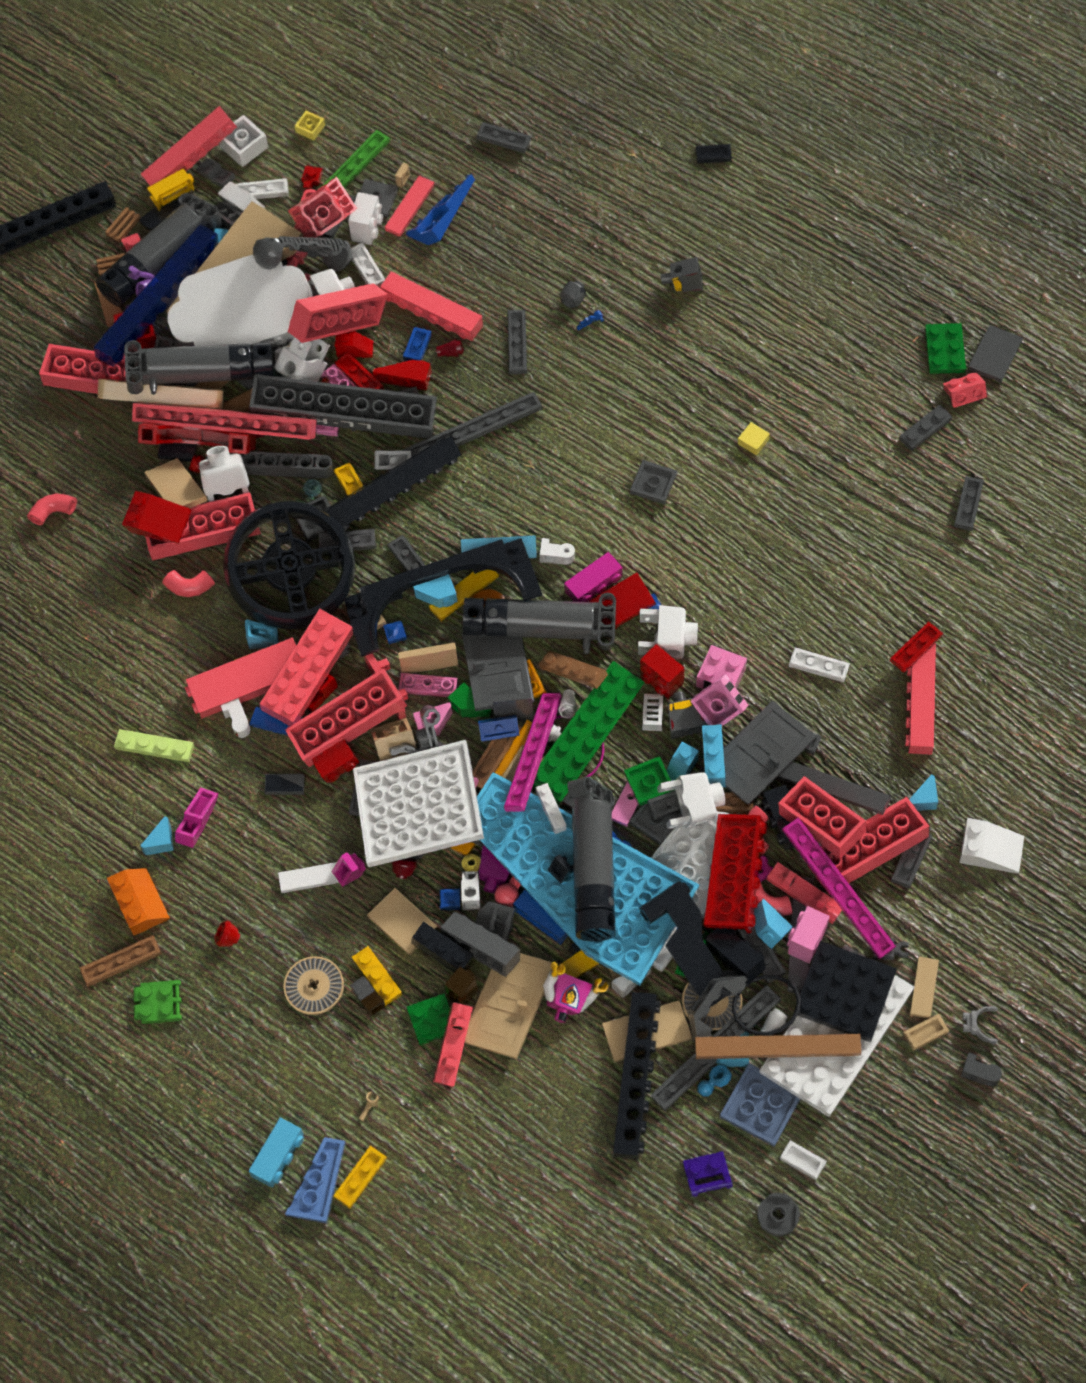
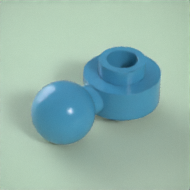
(718, 1076)

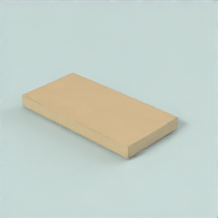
(175, 484)
(671, 1030)

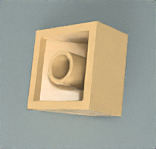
(392, 735)

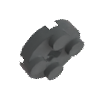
(770, 1223)

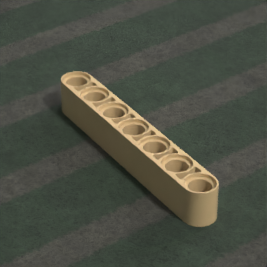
(165, 394)

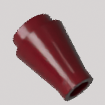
(450, 349)

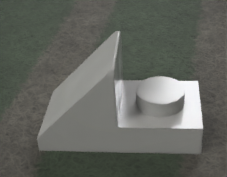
(389, 459)

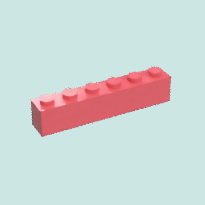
(191, 147)
(432, 306)
(921, 704)

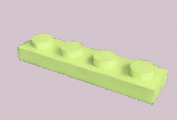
(154, 745)

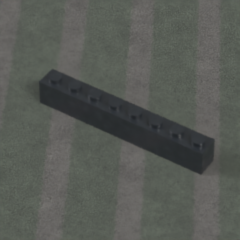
(394, 481)

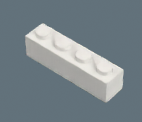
(551, 808)

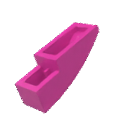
(196, 817)

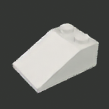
(991, 846)

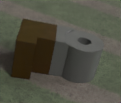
(367, 996)

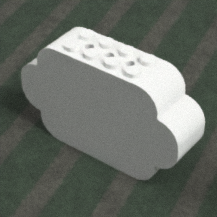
(237, 304)

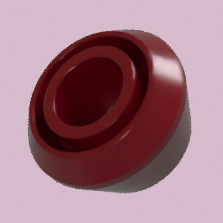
(404, 867)

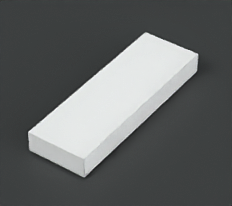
(266, 189)
(366, 265)
(819, 665)
(307, 878)

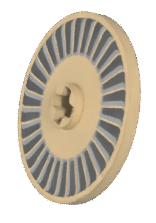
(321, 972)
(718, 1014)

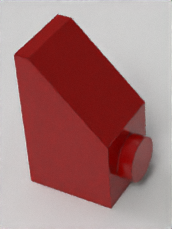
(355, 344)

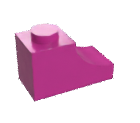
(348, 868)

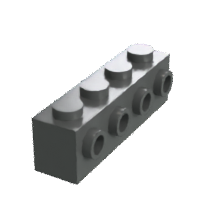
(482, 944)

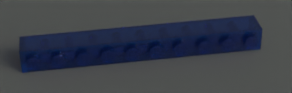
(156, 295)

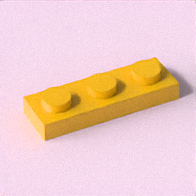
(376, 975)

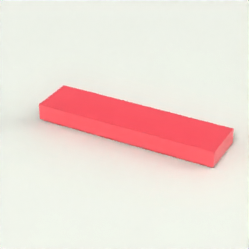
(409, 206)

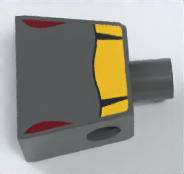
(684, 276)
(683, 717)

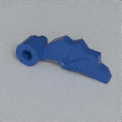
(587, 321)

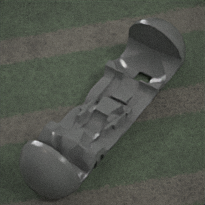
(334, 251)

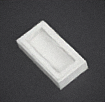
(803, 1160)

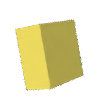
(309, 125)
(753, 438)

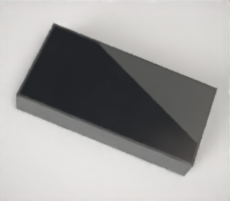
(284, 784)

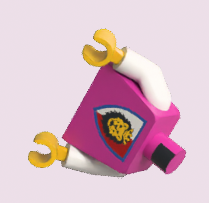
(568, 993)

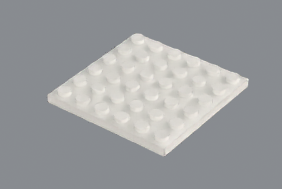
(417, 803)

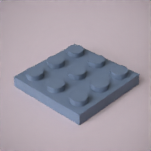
(759, 1106)

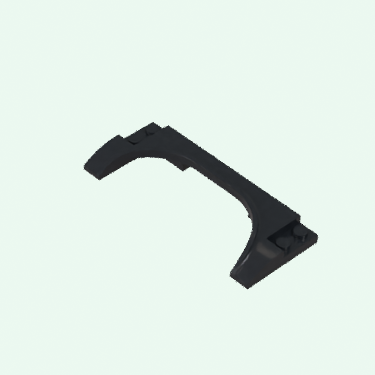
(507, 558)

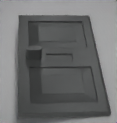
(496, 668)
(763, 751)

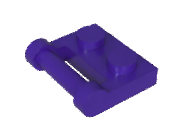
(707, 1167)

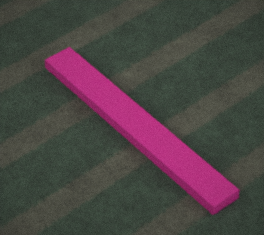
(532, 752)
(838, 888)

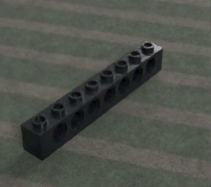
(55, 217)
(633, 1148)

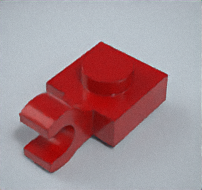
(311, 177)

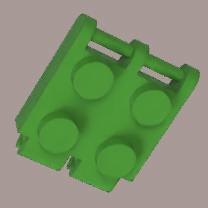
(157, 1002)

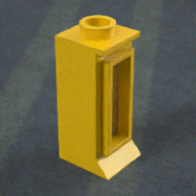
(171, 188)

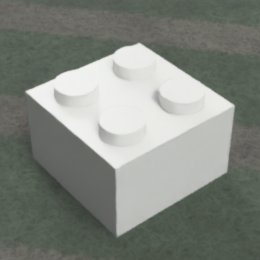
(244, 142)
(365, 219)

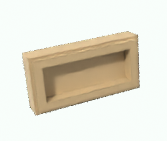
(926, 1032)

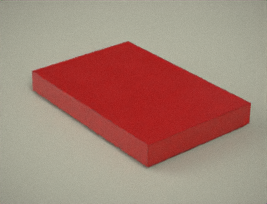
(630, 597)

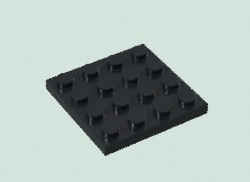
(845, 991)

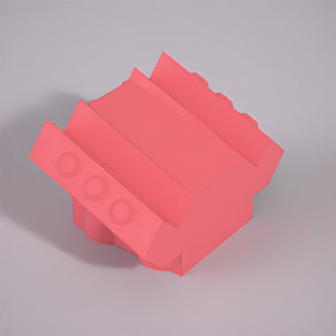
(322, 209)

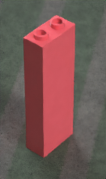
(239, 679)

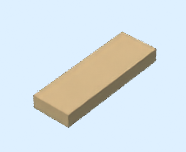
(924, 987)

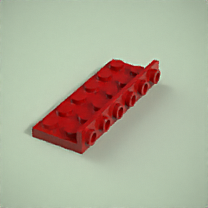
(735, 872)

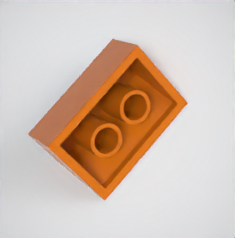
(138, 899)

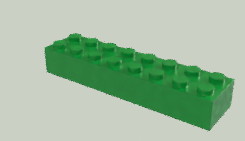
(587, 731)

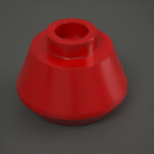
(226, 934)

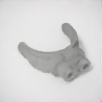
(971, 1023)

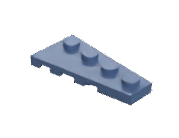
(318, 1187)

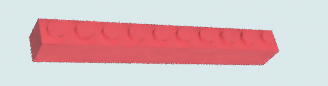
(224, 420)

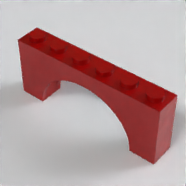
(159, 434)

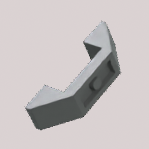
(733, 984)

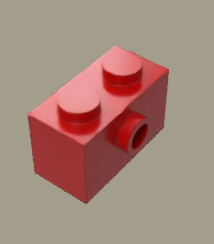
(335, 761)

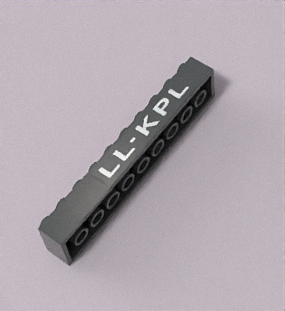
(345, 406)

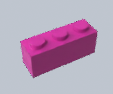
(594, 579)

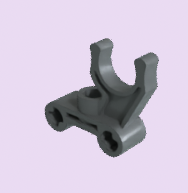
(426, 736)

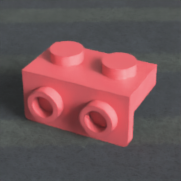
(965, 389)

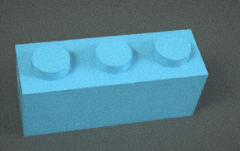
(714, 753)
(276, 1153)

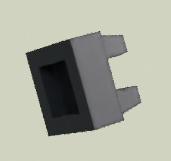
(560, 868)

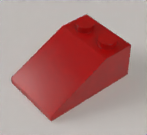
(156, 517)

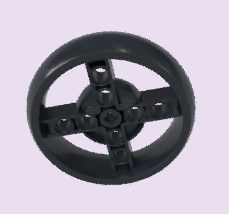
(279, 514)

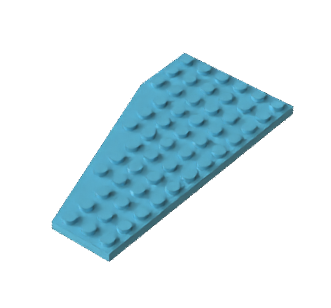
(527, 848)

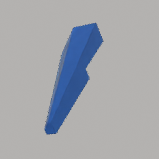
(439, 217)

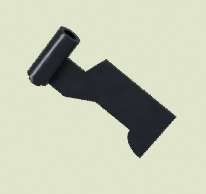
(686, 943)

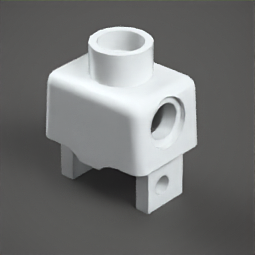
(328, 282)
(302, 362)
(223, 473)
(672, 630)
(696, 799)

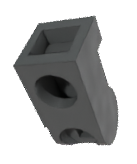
(980, 1072)

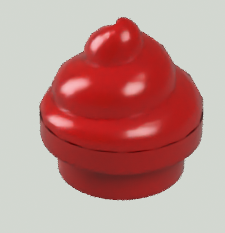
(194, 464)

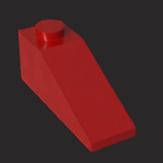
(405, 374)

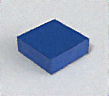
(449, 899)

